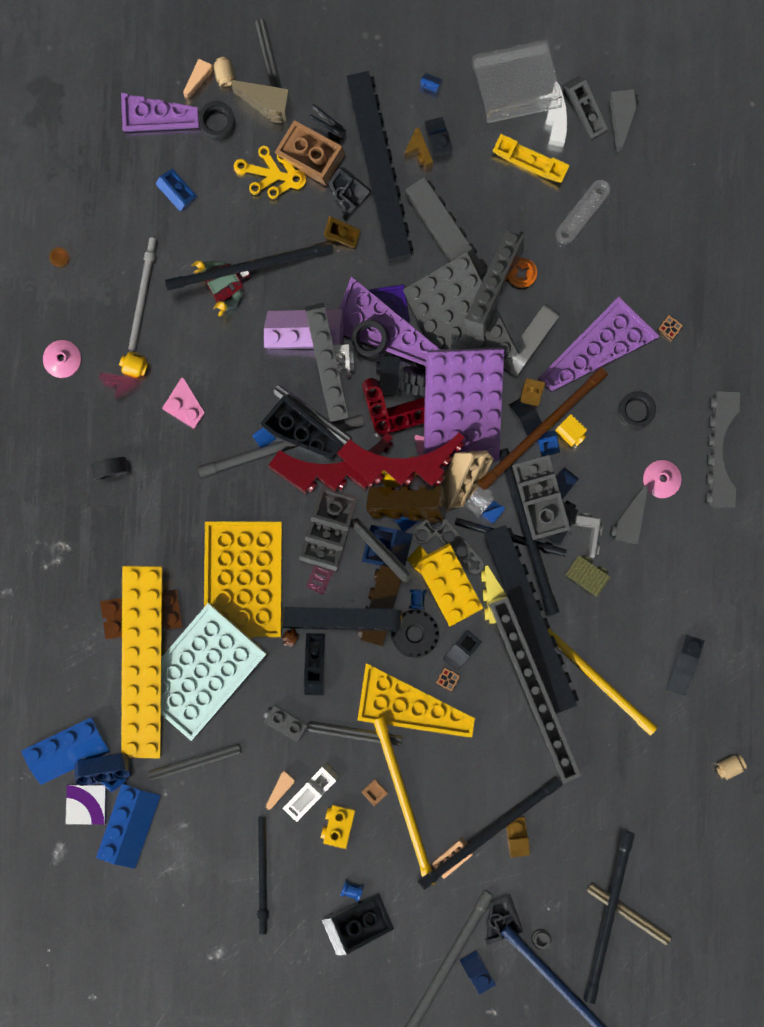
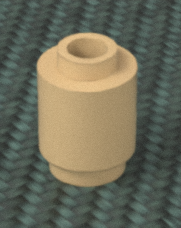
(224, 71)
(731, 767)

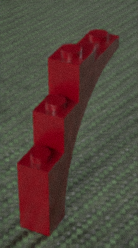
(427, 466)
(334, 475)

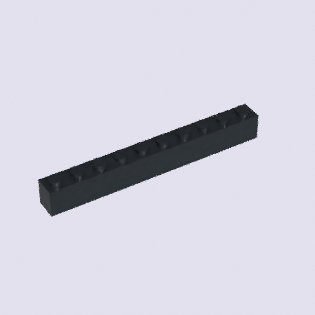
(378, 166)
(530, 619)

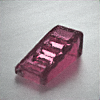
(320, 589)

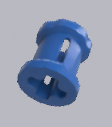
(417, 599)
(352, 890)

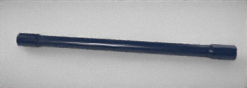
(516, 941)

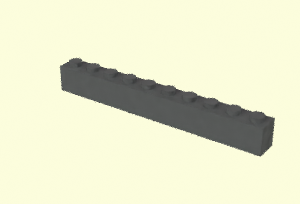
(534, 689)

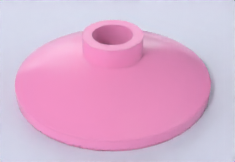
(71, 360)
(652, 479)

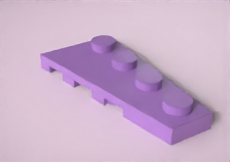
(150, 114)

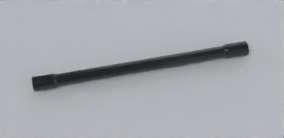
(182, 281)
(549, 598)
(546, 790)
(593, 985)

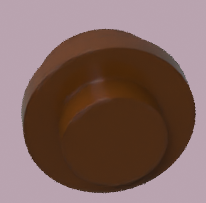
(290, 637)

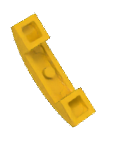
(530, 160)

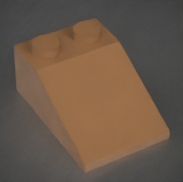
(310, 152)

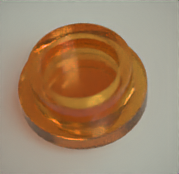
(58, 256)

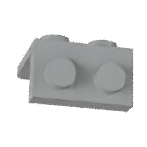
(586, 520)

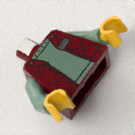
(225, 289)

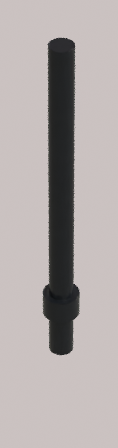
(546, 547)
(262, 913)

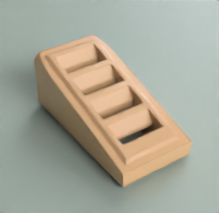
(198, 76)
(283, 784)
(460, 842)

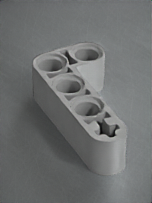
(531, 339)

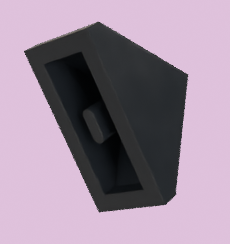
(526, 416)

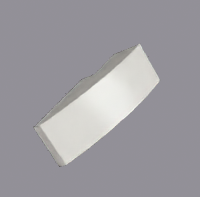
(558, 119)
(311, 792)

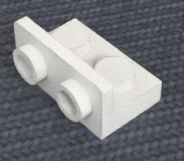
(344, 358)

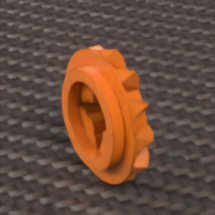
(531, 273)

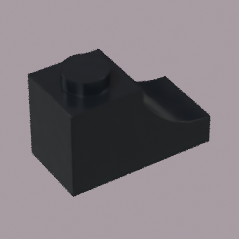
(438, 137)

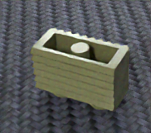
(587, 575)

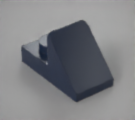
(477, 972)

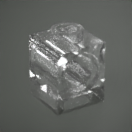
(479, 501)

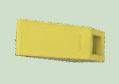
(492, 591)

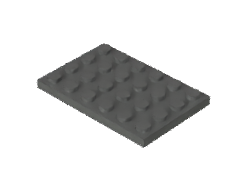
(442, 305)

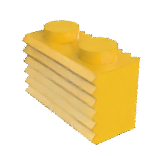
(571, 431)

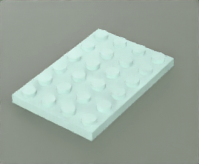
(204, 670)

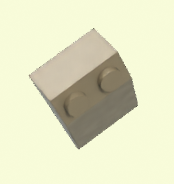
(267, 100)

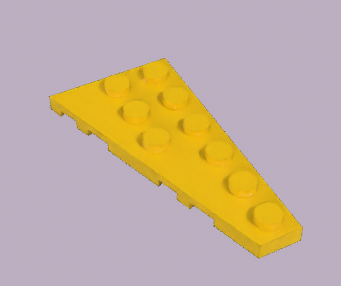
(408, 706)

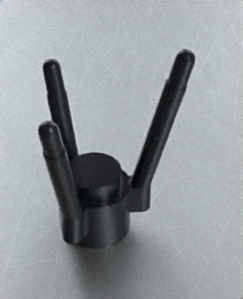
(335, 131)

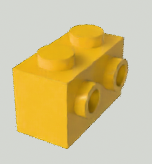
(338, 826)

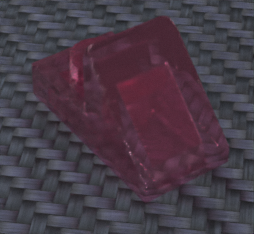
(124, 384)

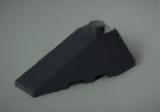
(294, 426)

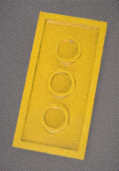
(449, 584)

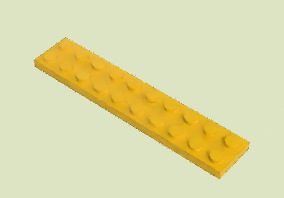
(141, 661)

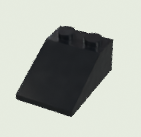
(357, 925)

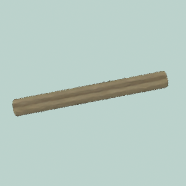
(631, 915)

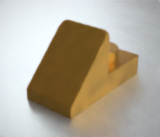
(417, 145)
(341, 232)
(532, 392)
(518, 838)

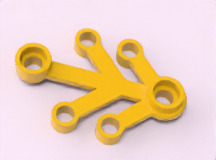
(272, 174)

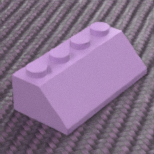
(292, 330)

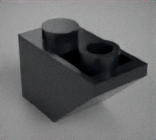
(462, 650)

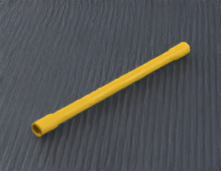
(641, 719)
(383, 734)

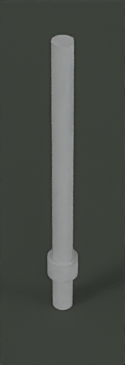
(149, 258)

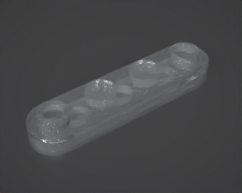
(582, 212)

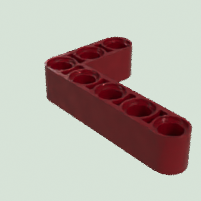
(390, 414)

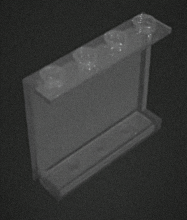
(517, 81)

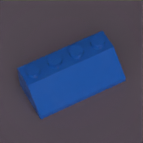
(61, 751)
(128, 826)

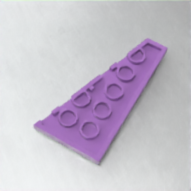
(363, 305)
(606, 339)

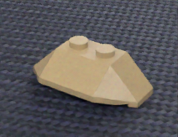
(463, 474)

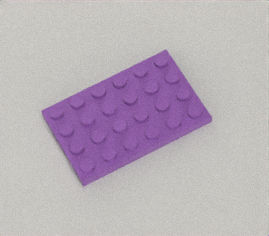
(464, 398)

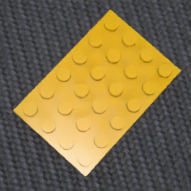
(245, 574)

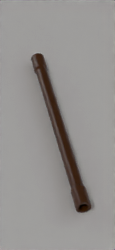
(492, 475)

